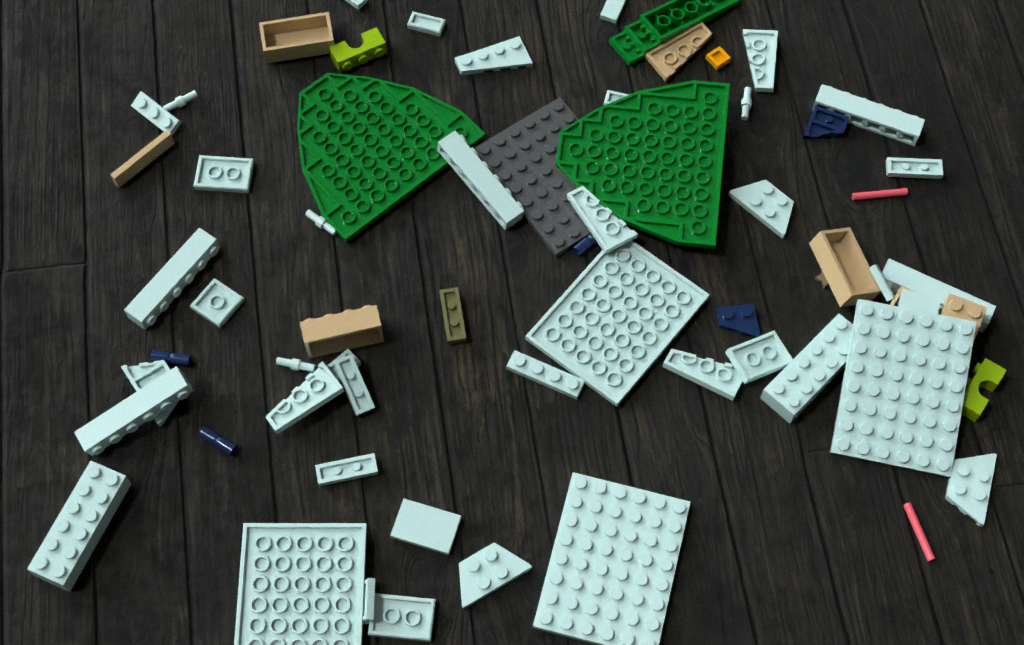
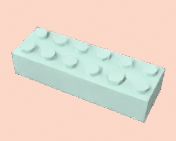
(810, 370)
(79, 526)

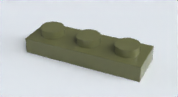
(452, 315)

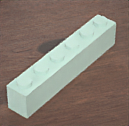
(871, 115)
(480, 180)
(899, 274)
(172, 279)
(134, 411)

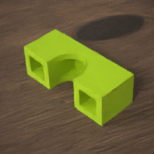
(346, 57)
(986, 376)

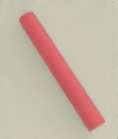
(880, 194)
(919, 532)

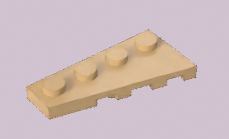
(677, 51)

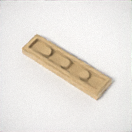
(142, 158)

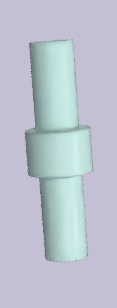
(180, 101)
(746, 103)
(320, 222)
(295, 364)

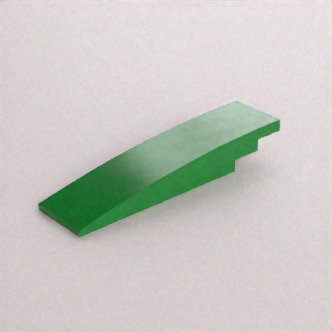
(663, 24)

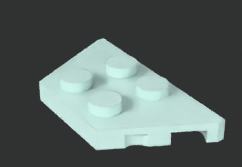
(765, 204)
(143, 375)
(971, 485)
(487, 572)

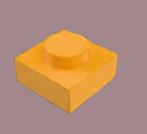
(718, 58)

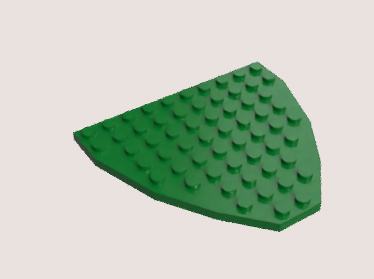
(371, 145)
(654, 159)

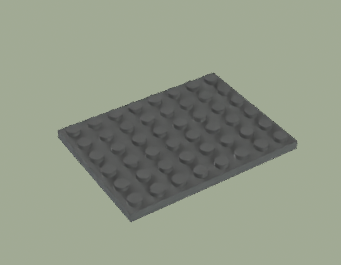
(526, 165)

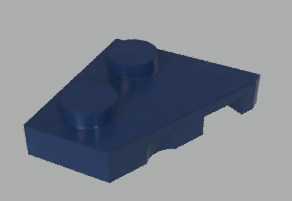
(825, 124)
(738, 319)

